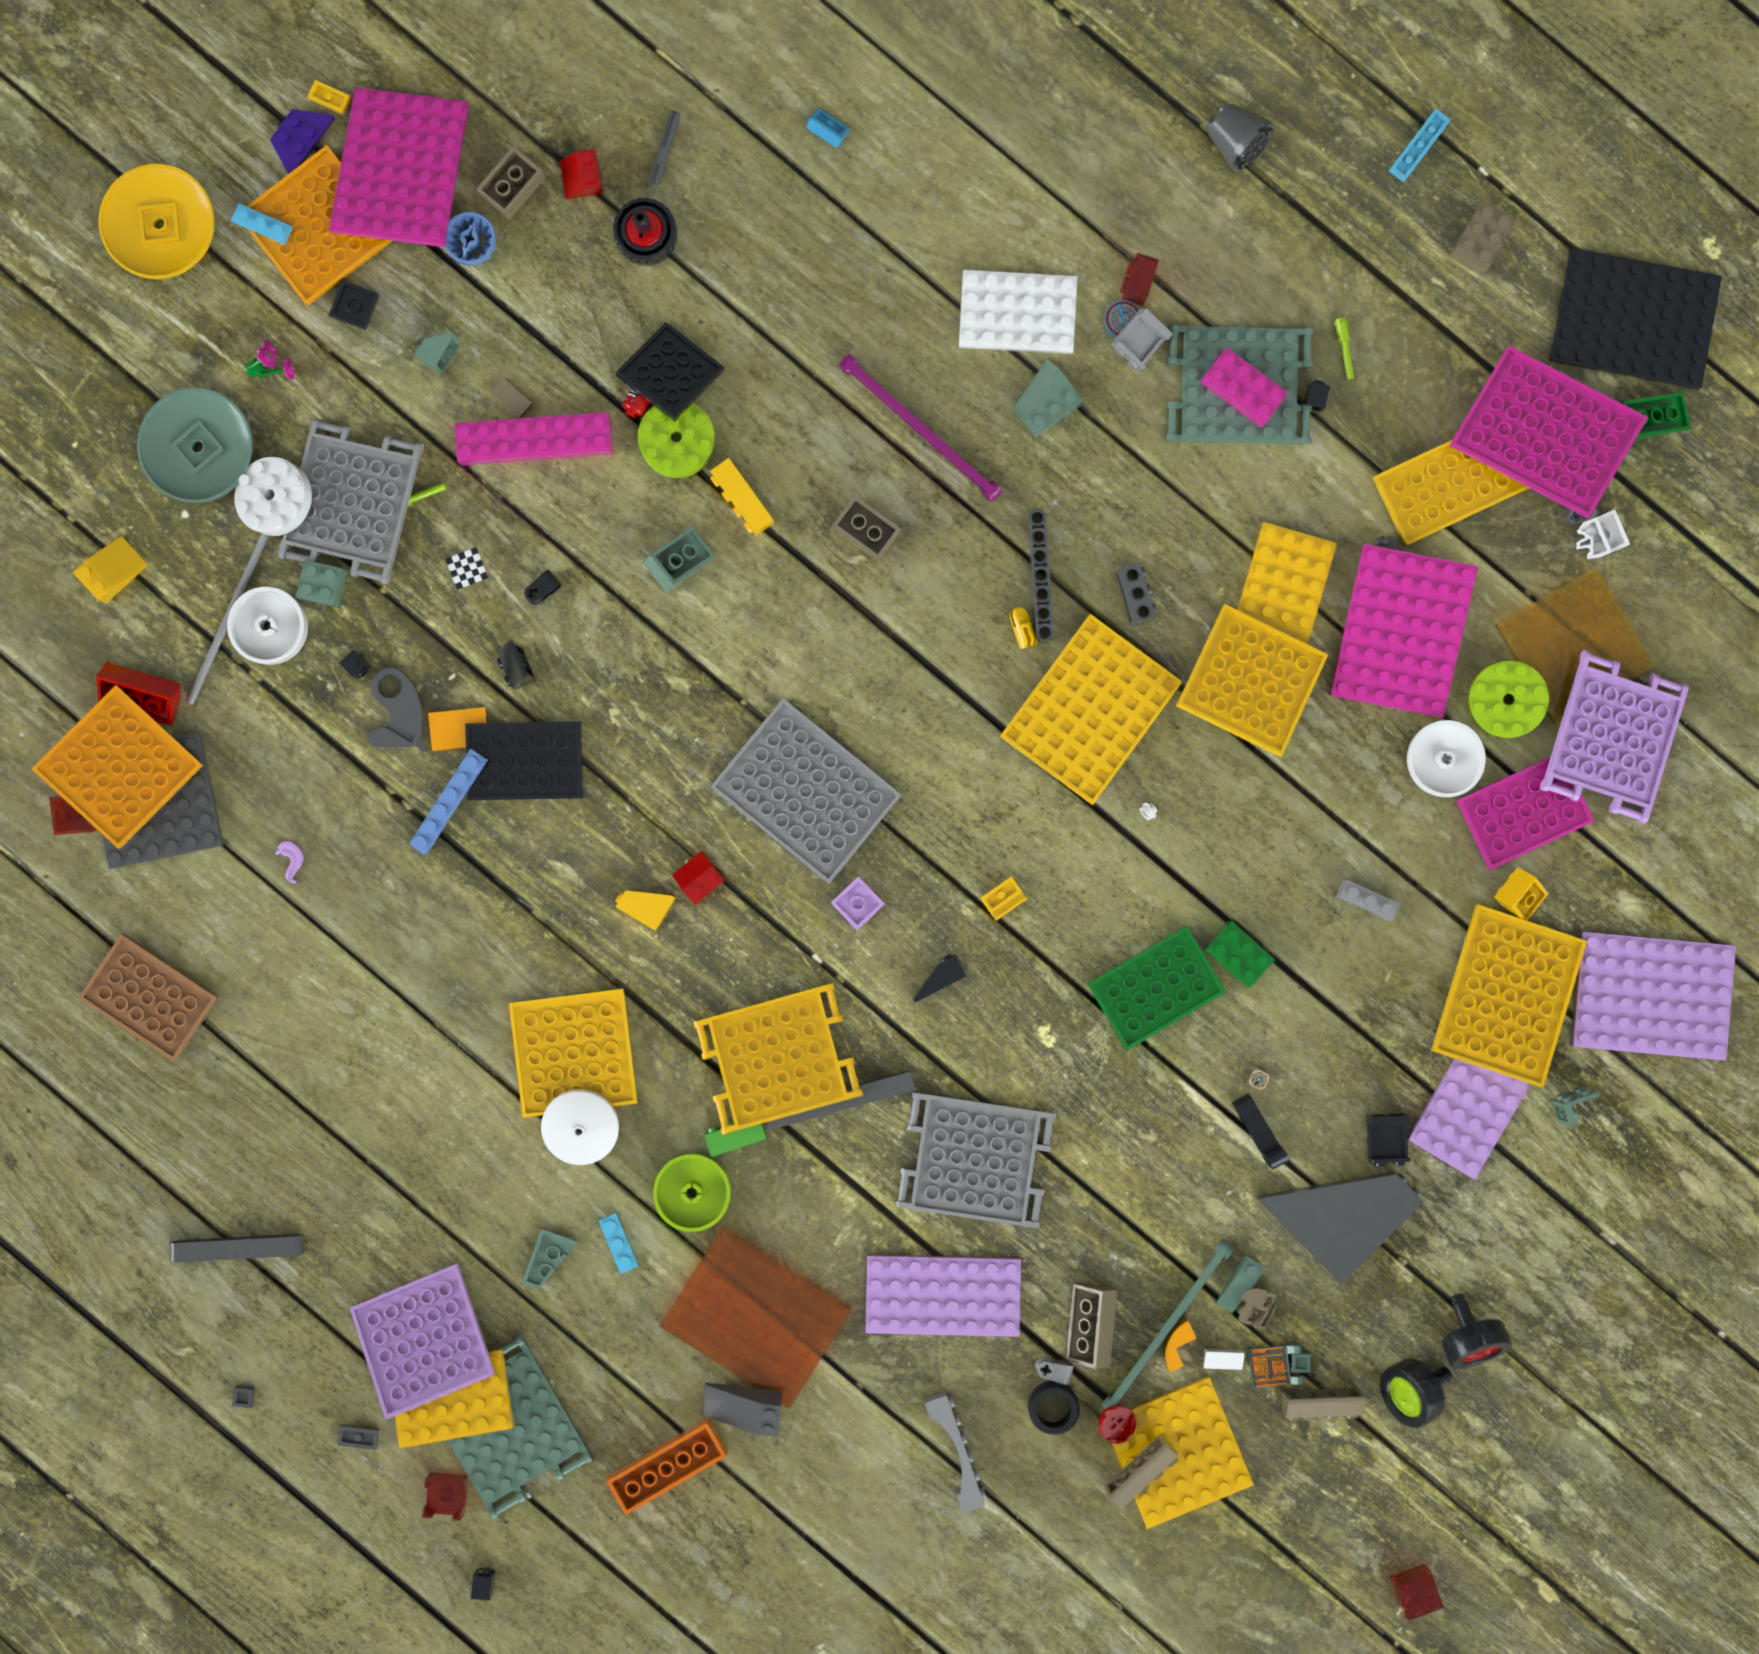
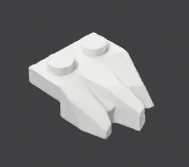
(1602, 535)

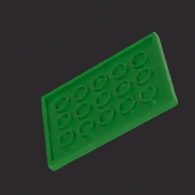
(1156, 987)

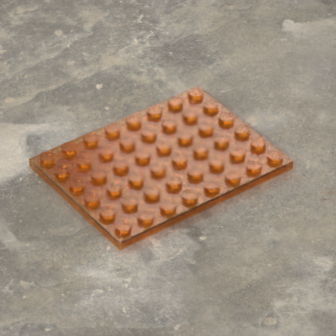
(755, 1317)

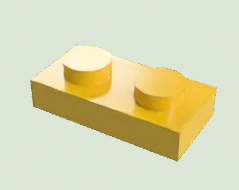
(329, 97)

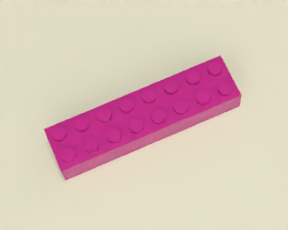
(534, 438)

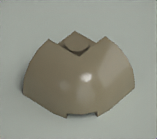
(1258, 1308)

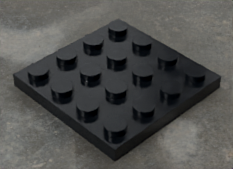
(670, 371)

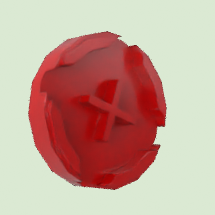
(1117, 1423)

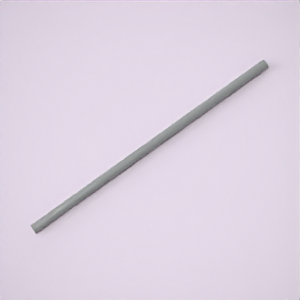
(223, 627)

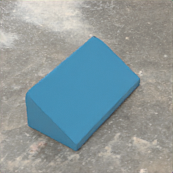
(827, 128)

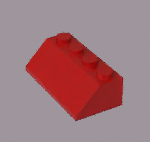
(153, 694)

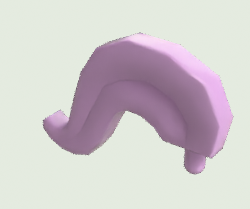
(296, 856)

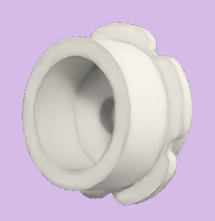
(1148, 811)

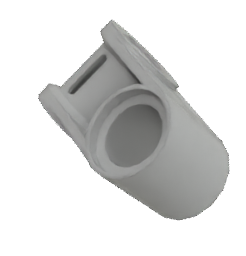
(1057, 1370)

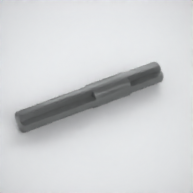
(664, 147)

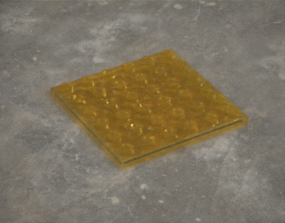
(1564, 624)

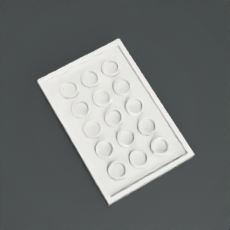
(1018, 311)

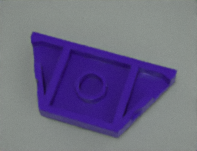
(299, 136)

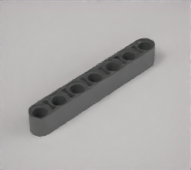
(1043, 566)
(236, 1248)

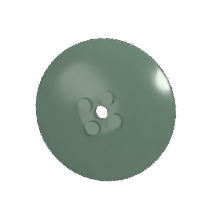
(169, 438)

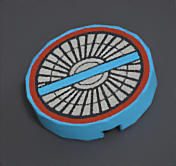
(1118, 316)

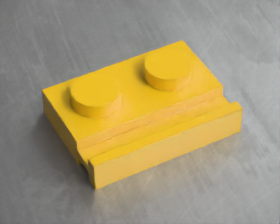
(1003, 898)

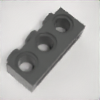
(1133, 604)

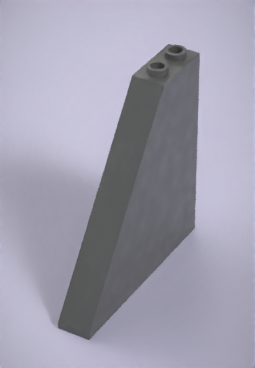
(1345, 1218)

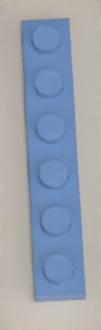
(448, 801)

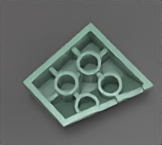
(1046, 400)

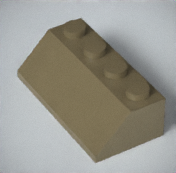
(1091, 1325)
(1322, 1403)
(1141, 1472)

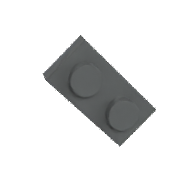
(358, 1436)

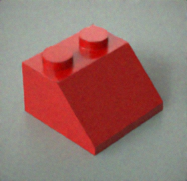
(581, 174)
(698, 878)

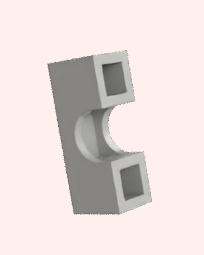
(1368, 900)

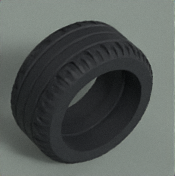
(1067, 1422)

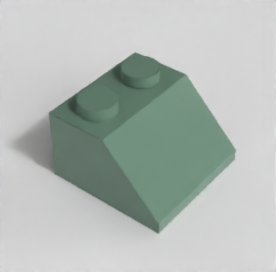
(437, 351)

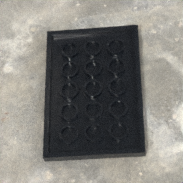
(527, 760)

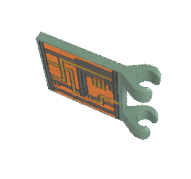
(1271, 1366)

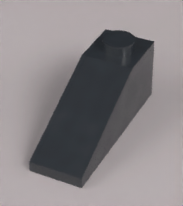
(944, 974)

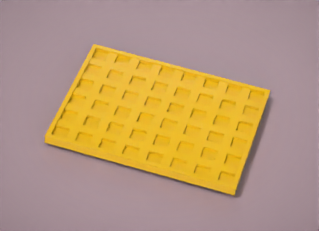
(1091, 709)

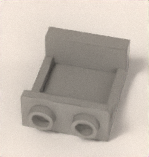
(1140, 339)

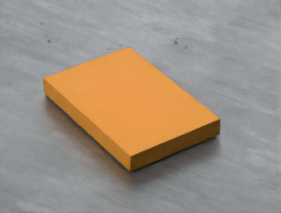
(448, 727)

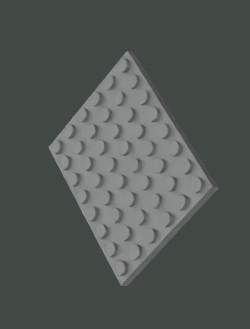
(806, 791)

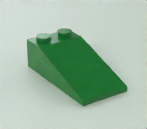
(1664, 412)

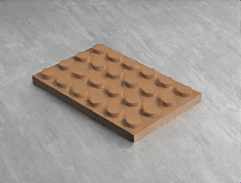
(148, 997)

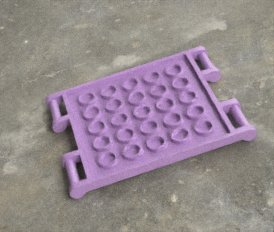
(1615, 737)

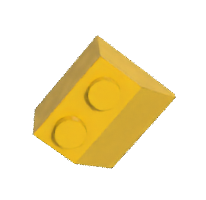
(1521, 894)

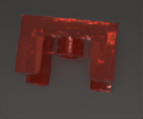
(445, 1495)

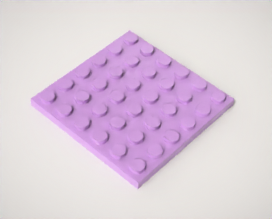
(422, 1341)

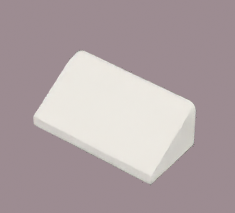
(1223, 1359)

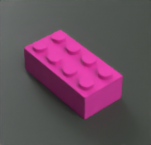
(1244, 387)

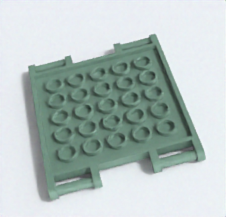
(1213, 420)
(539, 1440)

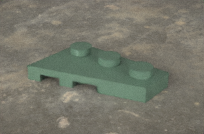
(546, 1257)

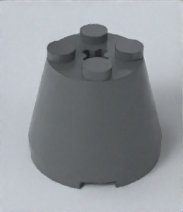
(1239, 135)

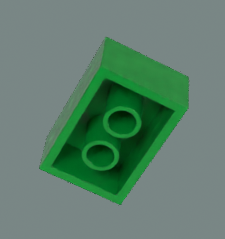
(1239, 954)

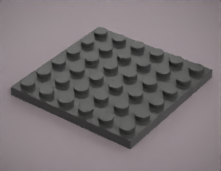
(181, 826)

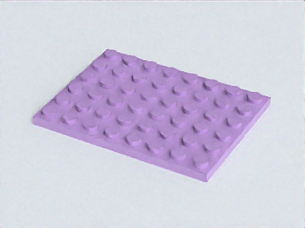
(1654, 996)

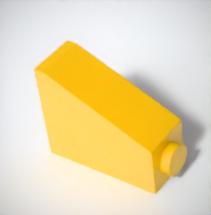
(645, 906)

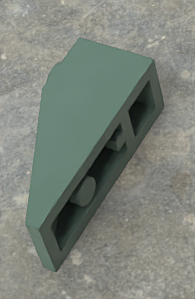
(1241, 1280)

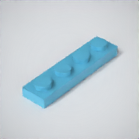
(1419, 145)

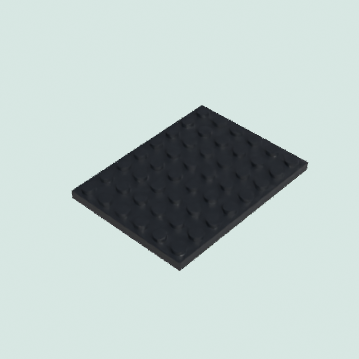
(1635, 318)

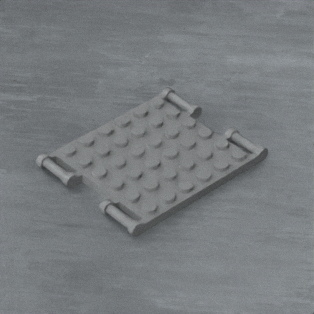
(355, 501)
(975, 1160)

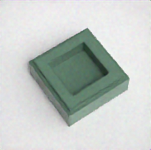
(1301, 1362)

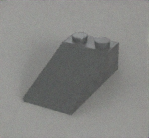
(744, 1407)

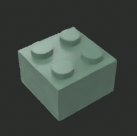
(321, 584)

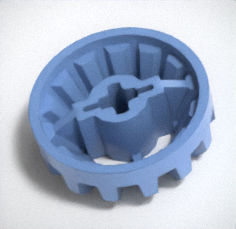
(464, 228)

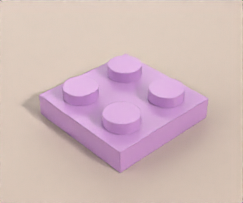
(857, 903)

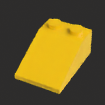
(110, 569)

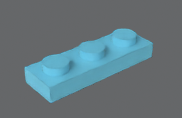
(261, 224)
(618, 1243)

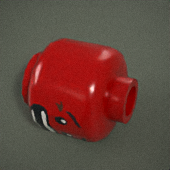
(635, 405)

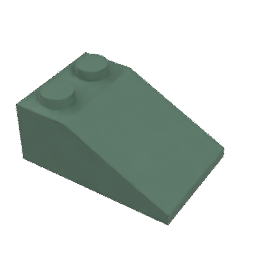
(679, 559)

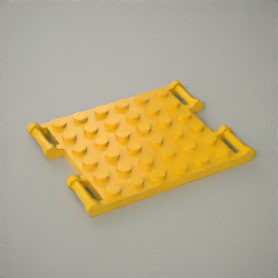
(777, 1058)

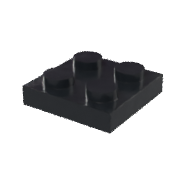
(354, 305)

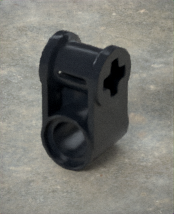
(543, 586)

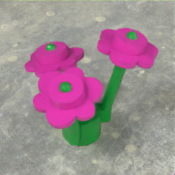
(266, 358)

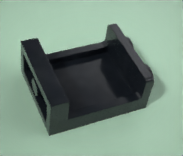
(1387, 1139)

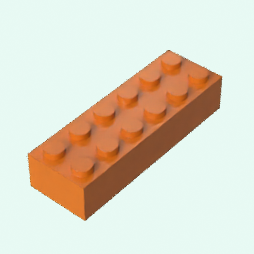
(667, 1466)

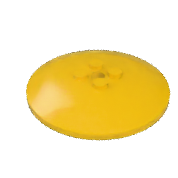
(135, 206)

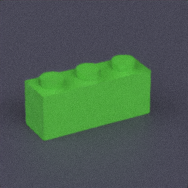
(724, 1143)

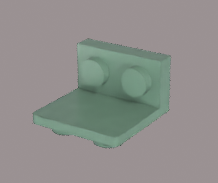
(1563, 1104)

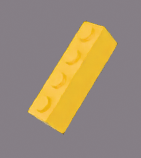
(742, 497)

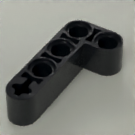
(1260, 1132)

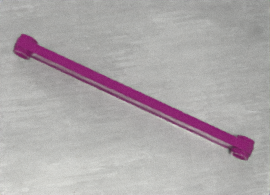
(990, 490)

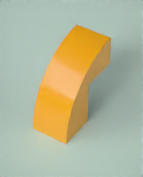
(1178, 1336)

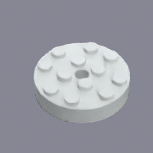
(256, 502)
(248, 619)

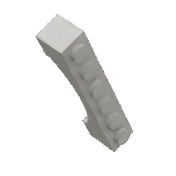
(940, 1409)

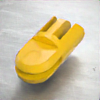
(1022, 628)

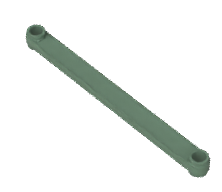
(1223, 1250)

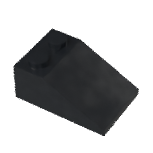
(515, 664)

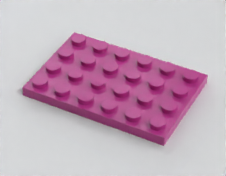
(1518, 816)

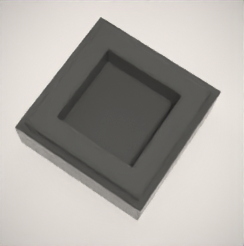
(243, 1396)

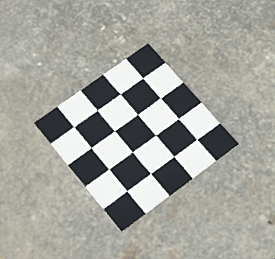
(466, 568)

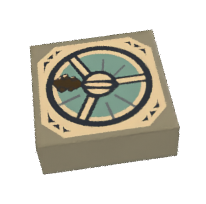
(1258, 1079)

